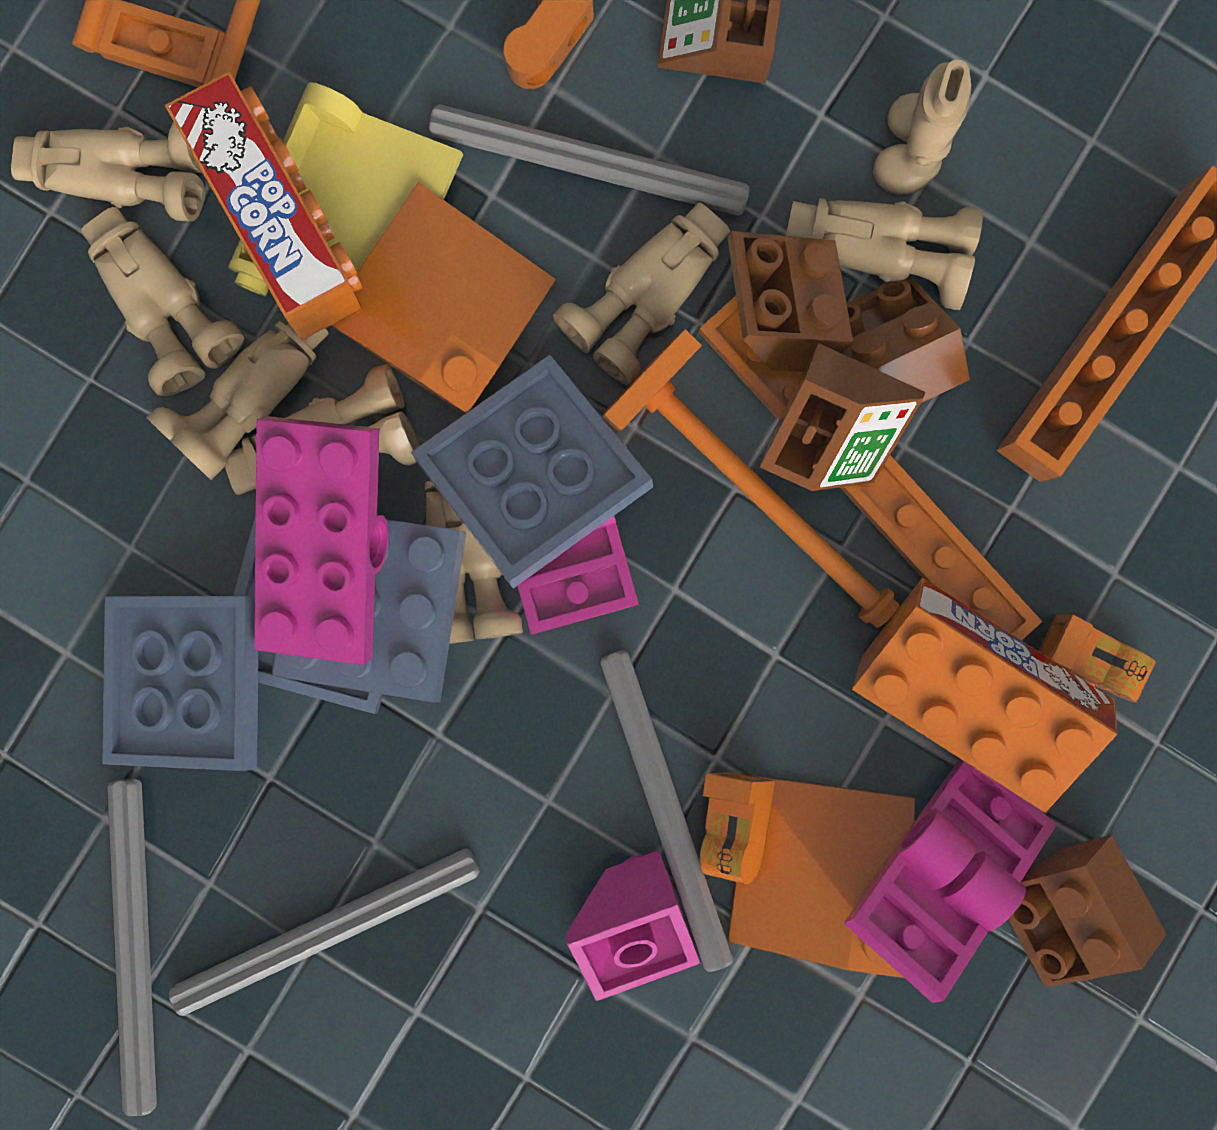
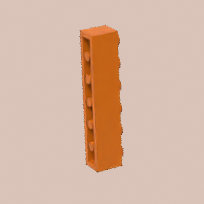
(1118, 334)

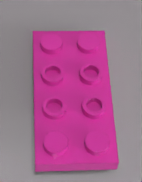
(317, 539)
(580, 582)
(951, 880)

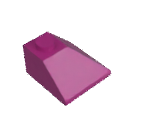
(631, 928)

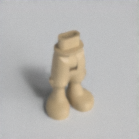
(927, 125)
(105, 165)
(875, 238)
(654, 281)
(150, 291)
(377, 396)
(240, 397)
(492, 615)

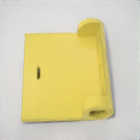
(356, 172)

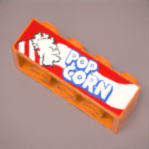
(262, 200)
(986, 696)

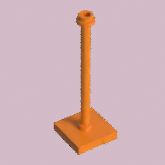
(655, 393)

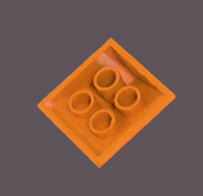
(443, 299)
(814, 869)

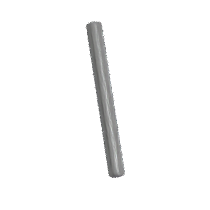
(588, 159)
(666, 811)
(324, 932)
(132, 947)

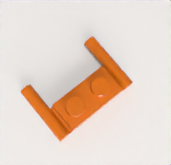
(165, 42)

